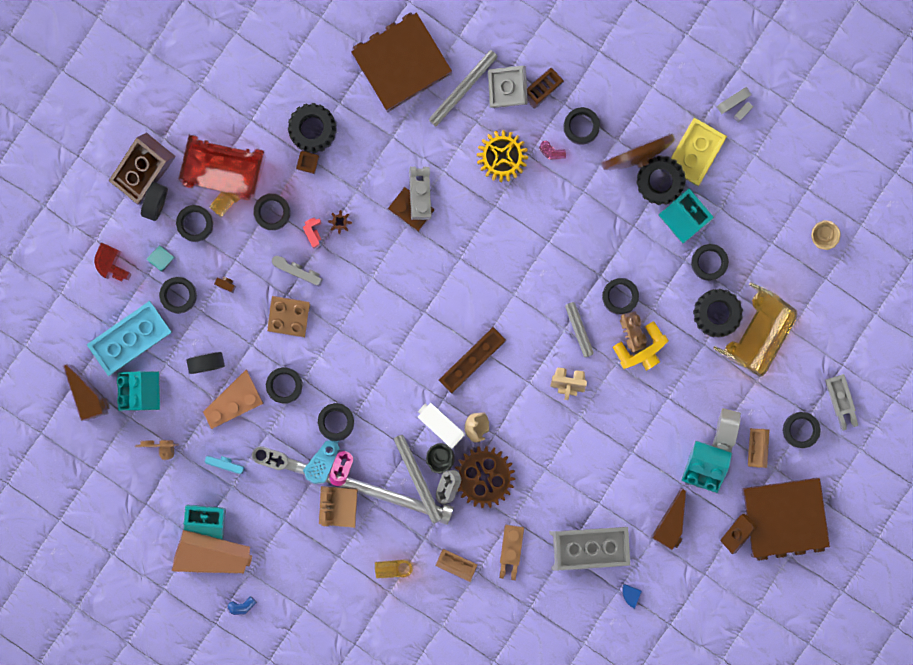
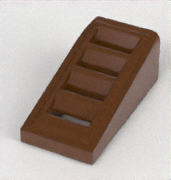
(532, 100)

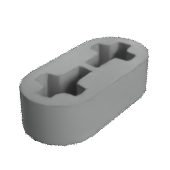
(734, 100)
(446, 486)

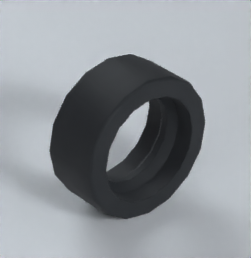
(581, 111)
(154, 201)
(257, 211)
(180, 220)
(724, 262)
(163, 295)
(618, 310)
(205, 362)
(298, 385)
(815, 425)
(335, 436)

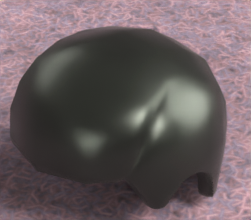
(440, 458)

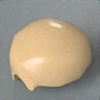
(825, 235)
(476, 426)

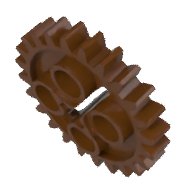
(500, 469)

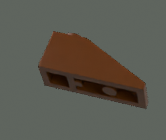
(671, 525)

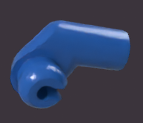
(241, 609)

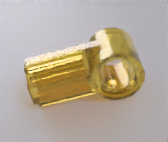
(223, 203)
(391, 569)

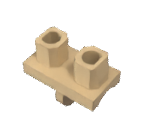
(567, 385)

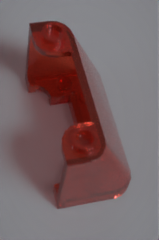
(221, 168)

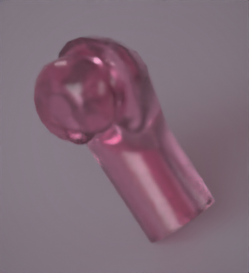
(550, 153)

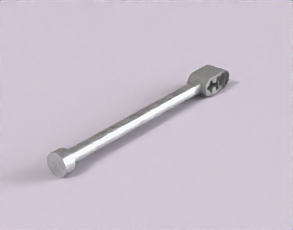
(363, 488)

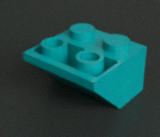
(686, 216)
(138, 390)
(706, 467)
(205, 520)

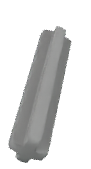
(579, 329)

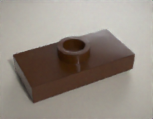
(738, 533)

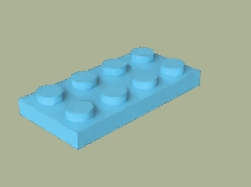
(129, 338)

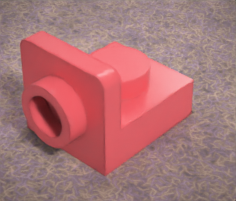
(313, 236)

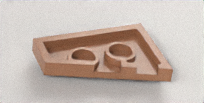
(234, 401)

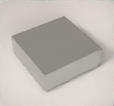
(743, 111)

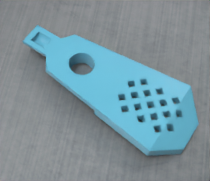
(325, 459)

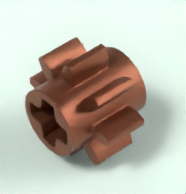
(334, 222)

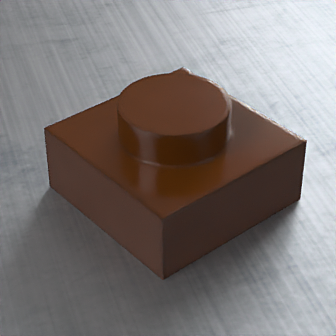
(307, 162)
(225, 283)

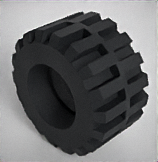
(309, 111)
(649, 192)
(733, 306)

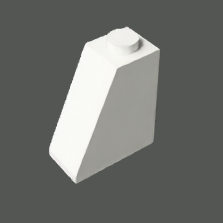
(440, 424)

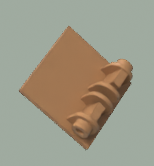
(288, 316)
(632, 323)
(166, 448)
(338, 506)

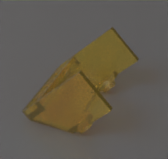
(764, 333)

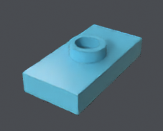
(224, 463)

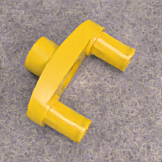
(647, 356)

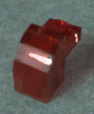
(105, 263)

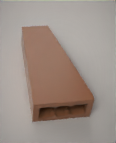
(209, 555)

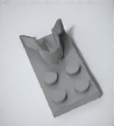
(591, 548)

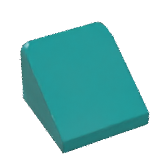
(160, 258)

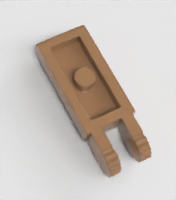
(511, 549)

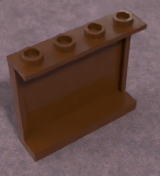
(401, 61)
(787, 518)

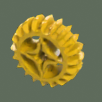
(512, 143)

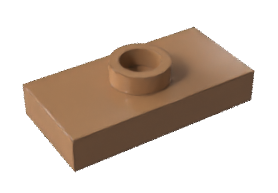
(758, 448)
(456, 565)

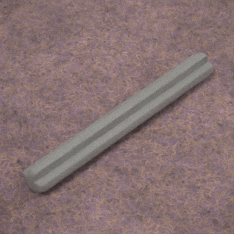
(463, 87)
(418, 479)

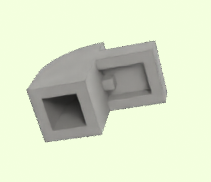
(727, 430)

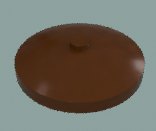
(639, 155)

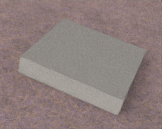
(507, 86)

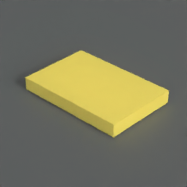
(698, 150)

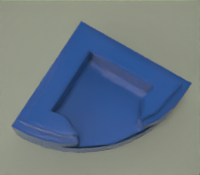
(631, 595)

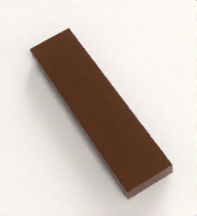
(472, 360)

